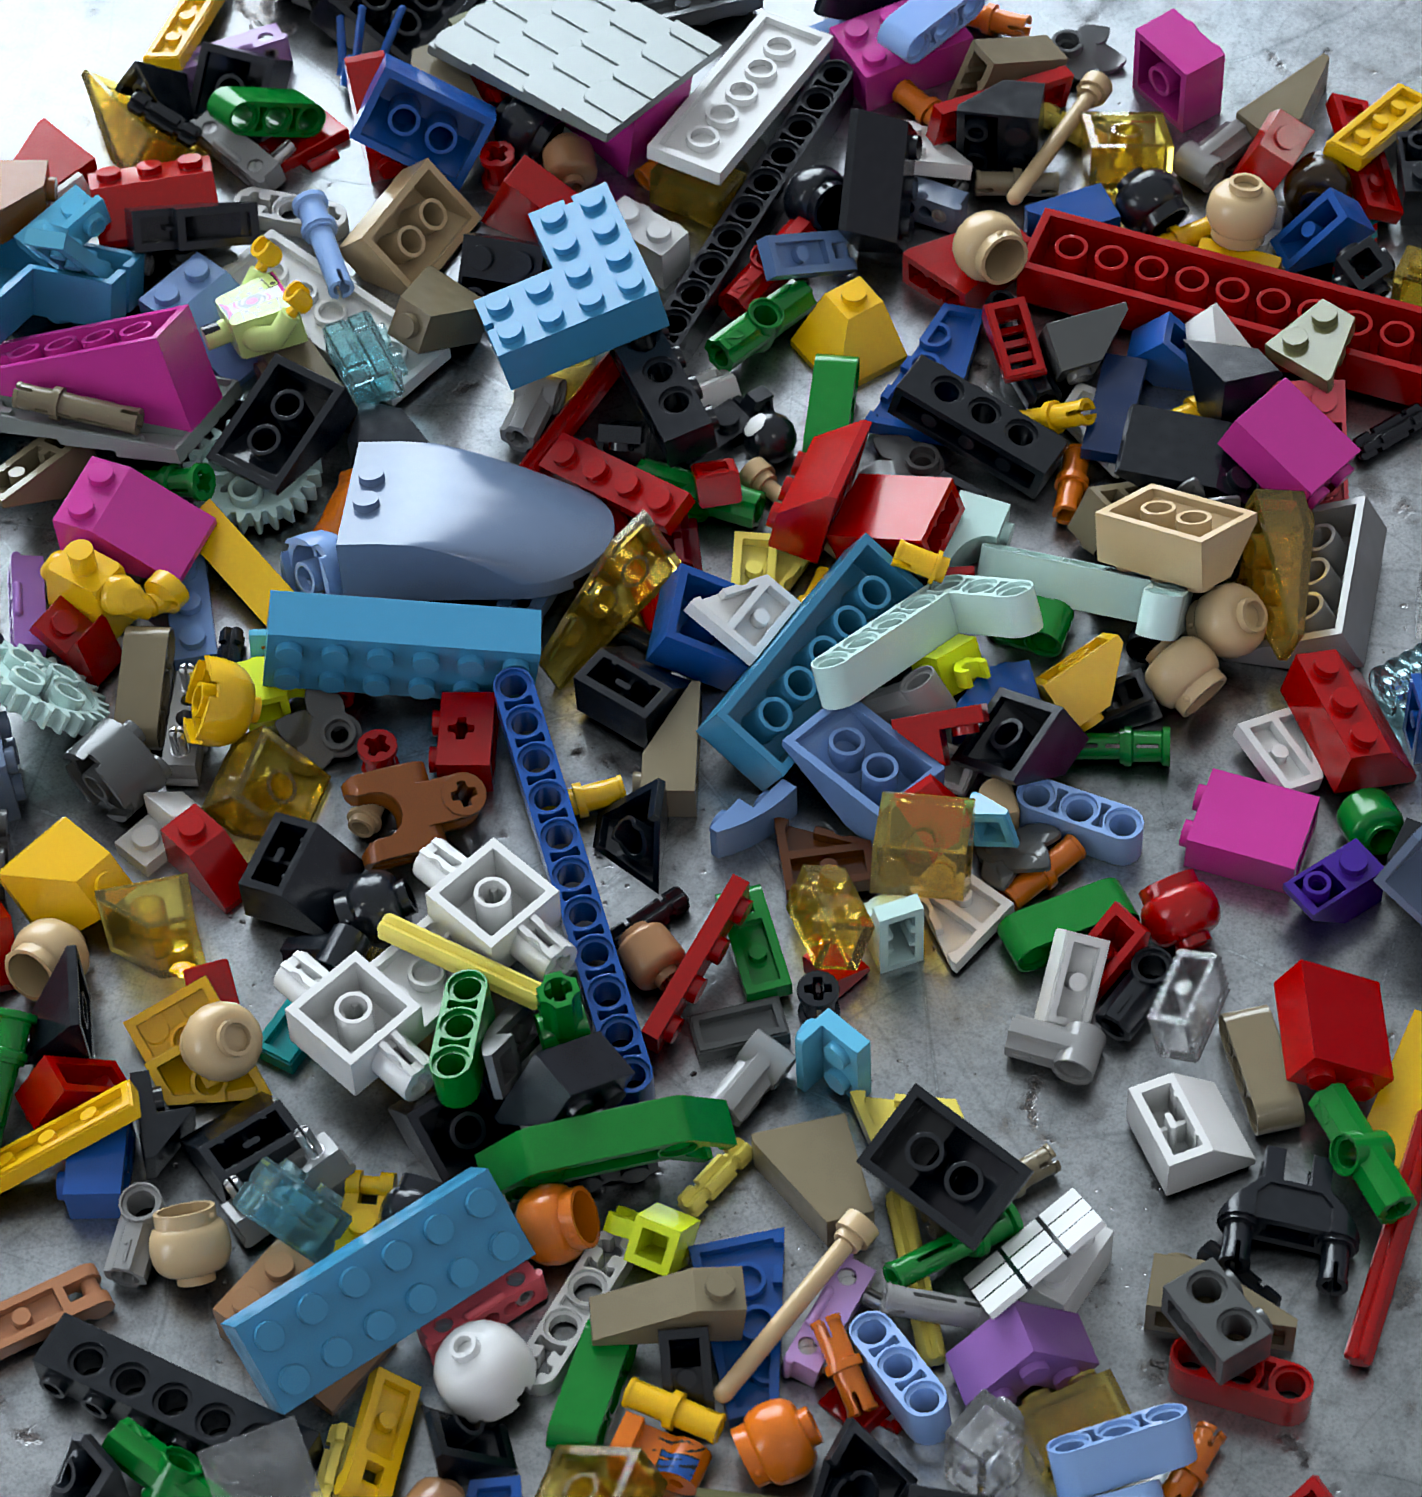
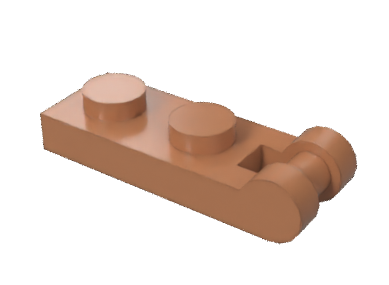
(35, 1312)

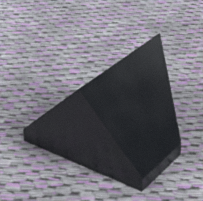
(161, 84)
(1228, 378)
(635, 832)
(466, 1448)
(861, 1467)
(88, 1471)

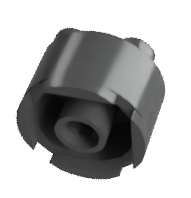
(116, 767)

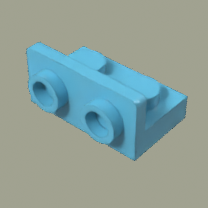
(75, 211)
(835, 1051)

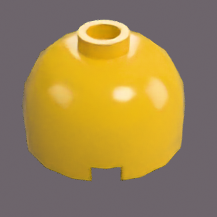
(221, 703)

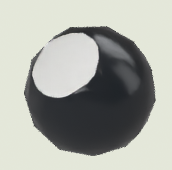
(770, 437)

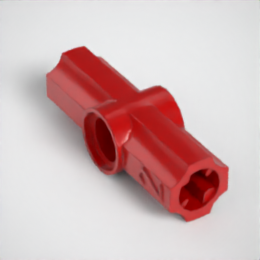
(752, 281)

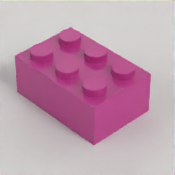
(879, 70)

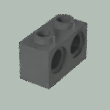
(1206, 1325)

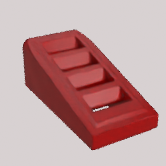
(1008, 311)

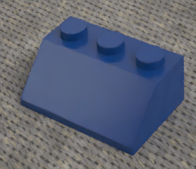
(421, 118)

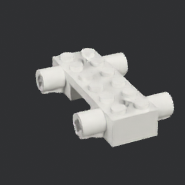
(372, 1014)

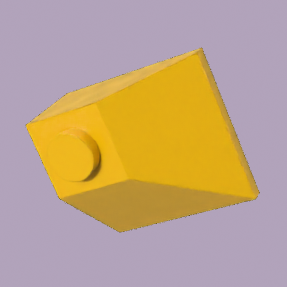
(851, 323)
(1084, 680)
(60, 875)

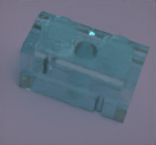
(364, 359)
(292, 1209)

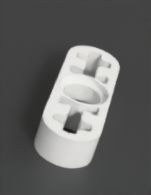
(275, 203)

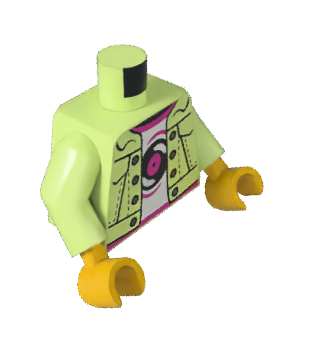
(260, 312)

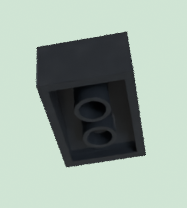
(283, 426)
(1175, 446)
(944, 1167)

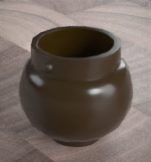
(1311, 178)

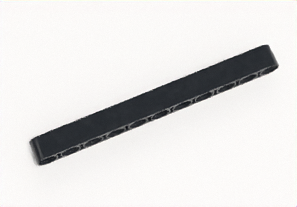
(758, 203)

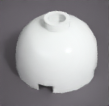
(483, 1370)

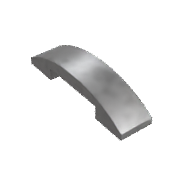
(509, 1042)

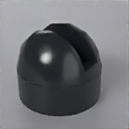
(1135, 649)

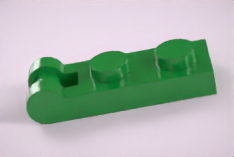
(758, 952)

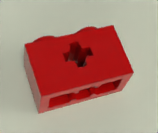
(466, 736)

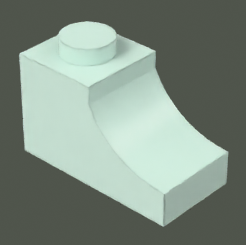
(982, 522)
(897, 931)

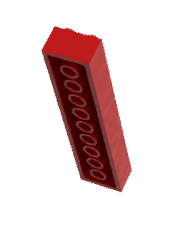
(1091, 265)

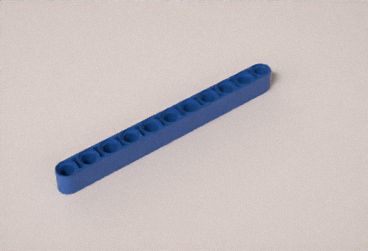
(568, 866)

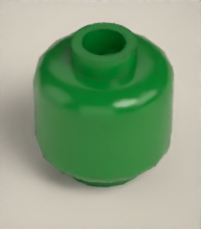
(1371, 819)

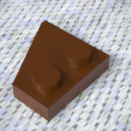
(821, 847)

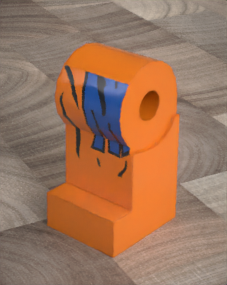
(676, 1457)

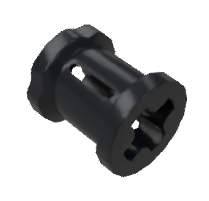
(812, 1001)

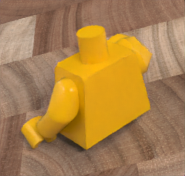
(101, 586)

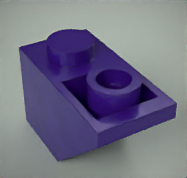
(1338, 885)

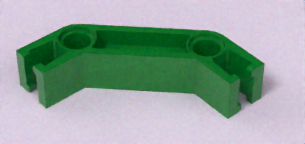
(609, 1142)

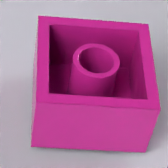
(1178, 70)

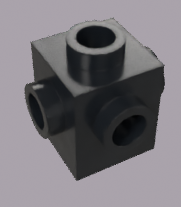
(1368, 260)

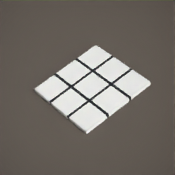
(1033, 1252)

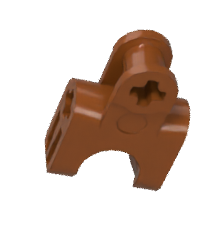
(419, 806)

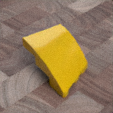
(158, 1041)

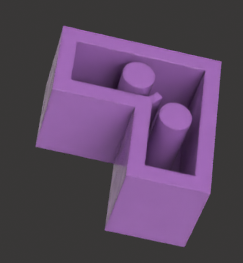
(1020, 1350)

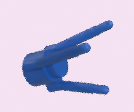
(358, 38)

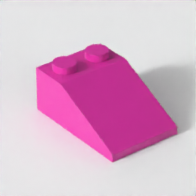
(132, 520)

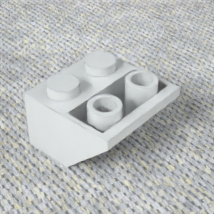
(1186, 1131)

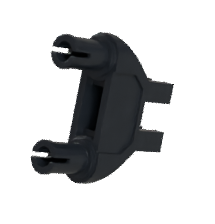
(1291, 1216)

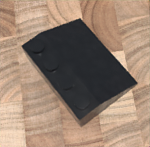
(418, 28)

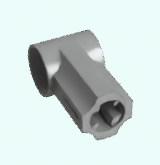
(1206, 162)
(532, 410)
(916, 694)
(1068, 1050)
(757, 1068)
(129, 1253)

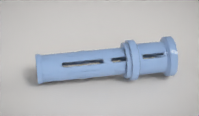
(320, 231)

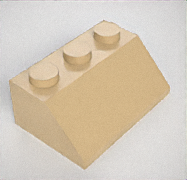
(409, 228)
(1173, 537)

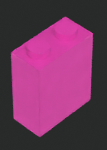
(1290, 445)
(1249, 830)

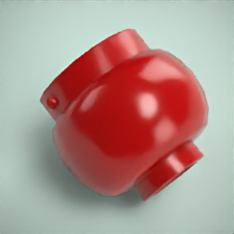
(1180, 911)

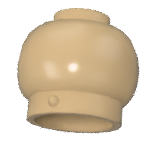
(1241, 212)
(990, 248)
(1228, 620)
(1183, 674)
(38, 952)
(221, 1041)
(189, 1243)

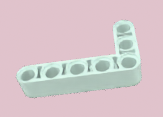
(1094, 588)
(918, 627)

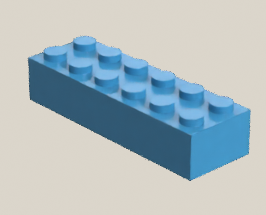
(394, 645)
(779, 686)
(377, 1289)

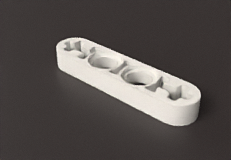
(572, 1310)

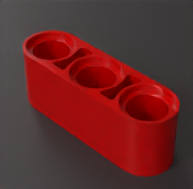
(1255, 1399)

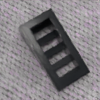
(1131, 713)

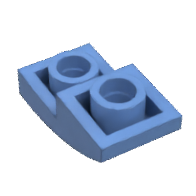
(747, 825)

